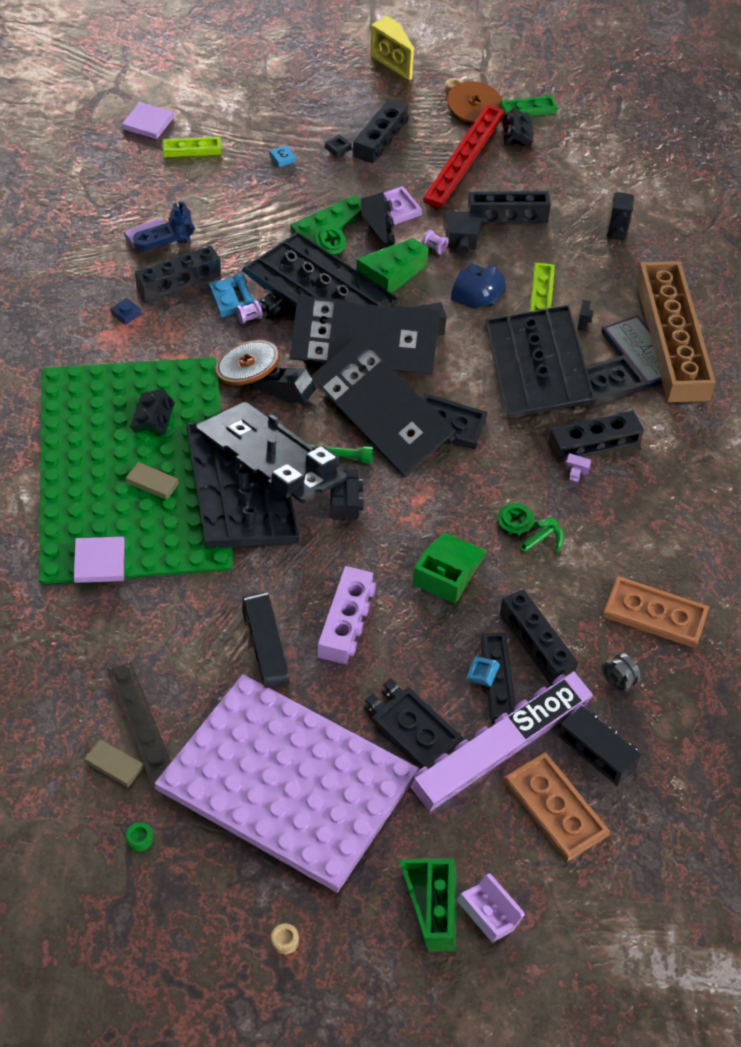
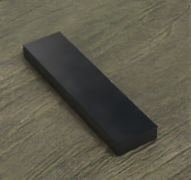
(501, 692)

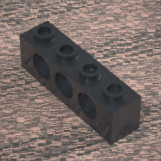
(380, 131)
(510, 206)
(178, 273)
(596, 435)
(537, 636)

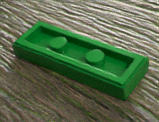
(533, 106)

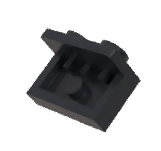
(517, 126)
(153, 412)

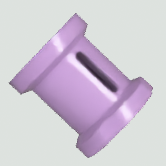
(435, 242)
(249, 312)

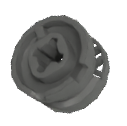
(621, 672)

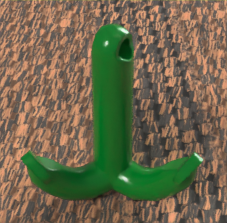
(550, 525)

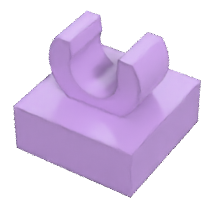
(577, 466)

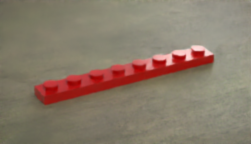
(463, 156)

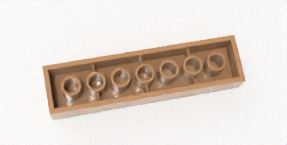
(675, 332)

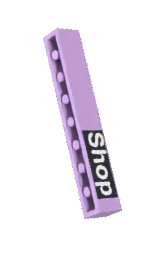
(500, 741)

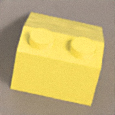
(392, 46)

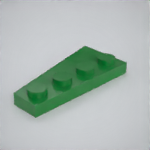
(338, 215)

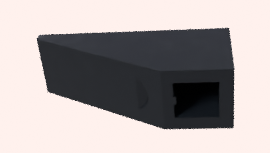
(377, 213)
(288, 384)

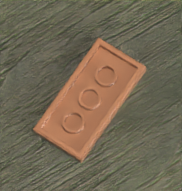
(656, 611)
(556, 806)

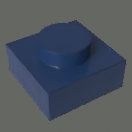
(125, 311)

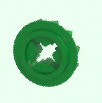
(334, 234)
(515, 511)

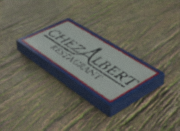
(634, 340)

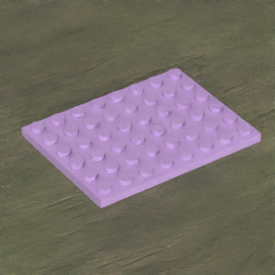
(288, 781)

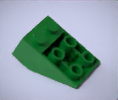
(447, 567)

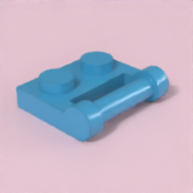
(225, 297)

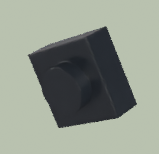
(338, 145)
(585, 315)

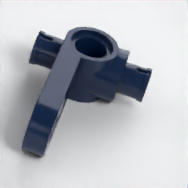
(177, 229)

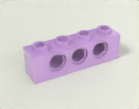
(336, 647)

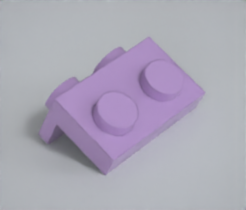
(491, 908)

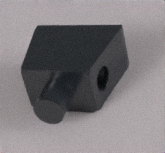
(462, 230)

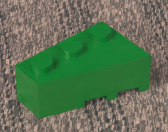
(394, 264)
(434, 897)

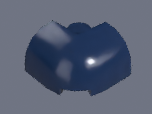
(478, 286)

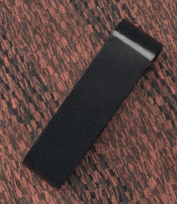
(266, 641)

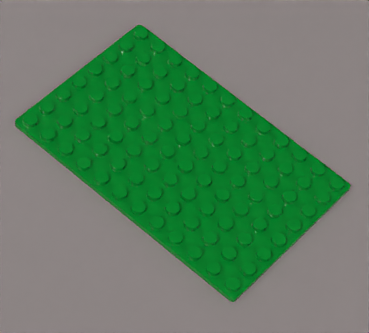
(93, 450)

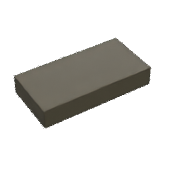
(152, 480)
(114, 763)

